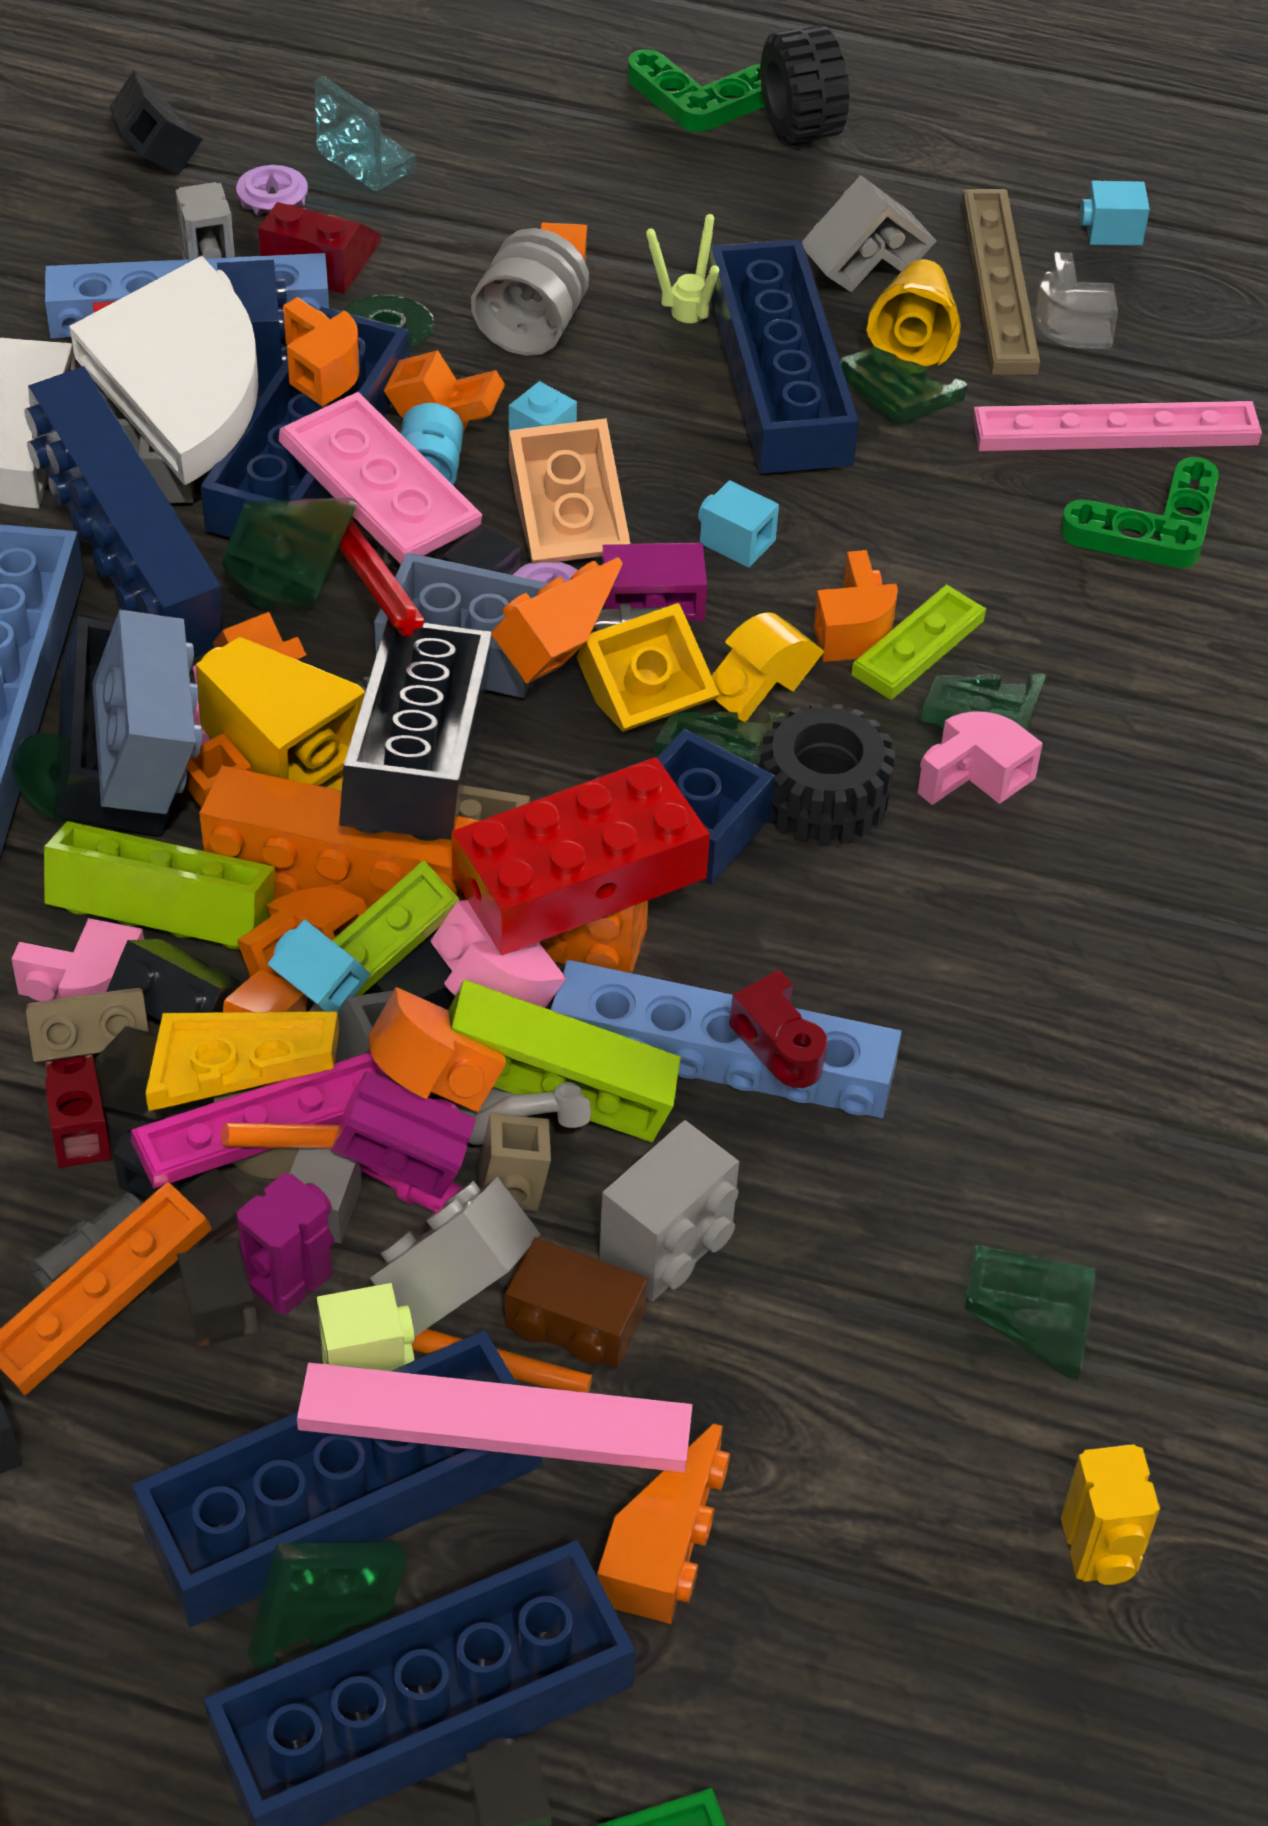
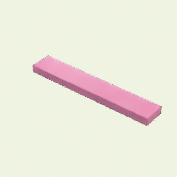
(1116, 426)
(495, 1417)

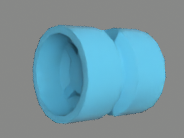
(436, 435)

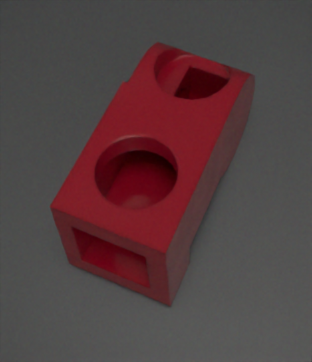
(777, 1033)
(76, 1112)

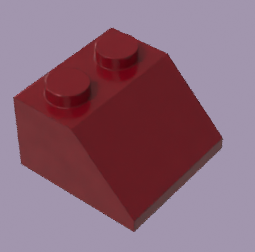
(303, 231)

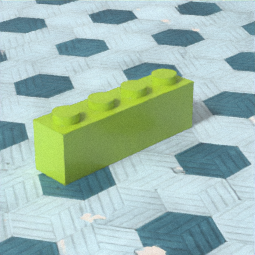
(156, 884)
(625, 1080)

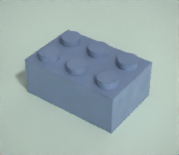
(467, 599)
(145, 712)

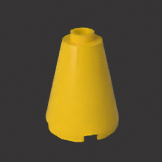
(916, 316)

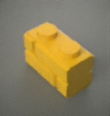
(1109, 1514)

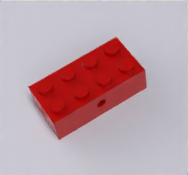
(579, 855)

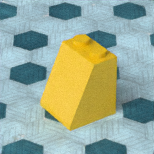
(278, 710)

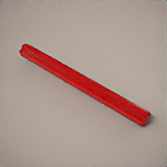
(380, 581)

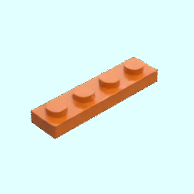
(98, 1287)

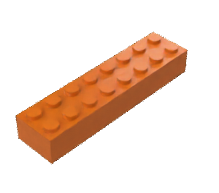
(300, 835)

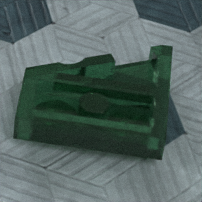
(898, 384)
(292, 536)
(982, 693)
(721, 729)
(322, 1592)

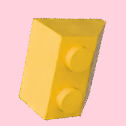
(646, 668)

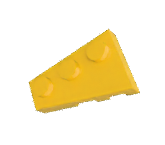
(236, 1051)

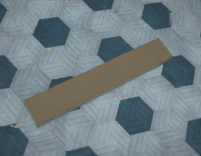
(1000, 282)

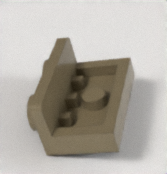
(83, 1023)

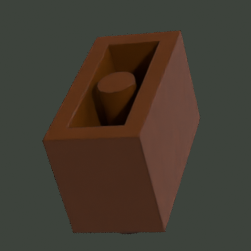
(575, 1303)

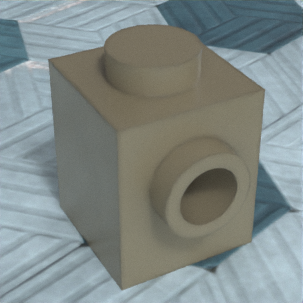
(518, 1154)

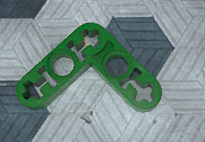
(692, 105)
(1170, 528)

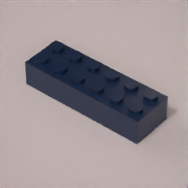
(782, 357)
(260, 465)
(120, 507)
(230, 1506)
(421, 1691)

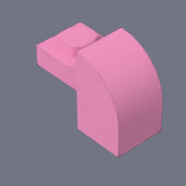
(982, 749)
(474, 957)
(59, 974)

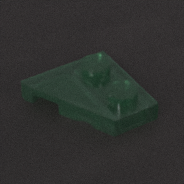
(1034, 1304)

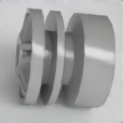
(530, 291)

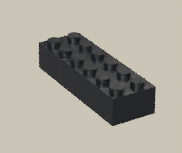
(416, 732)

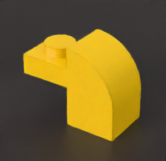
(762, 653)

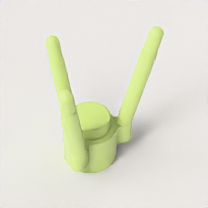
(690, 294)

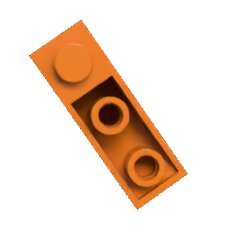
(555, 623)
(654, 1535)

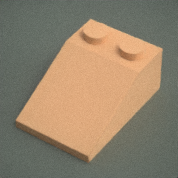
(567, 490)

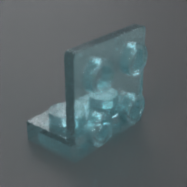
(353, 139)

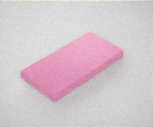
(396, 488)

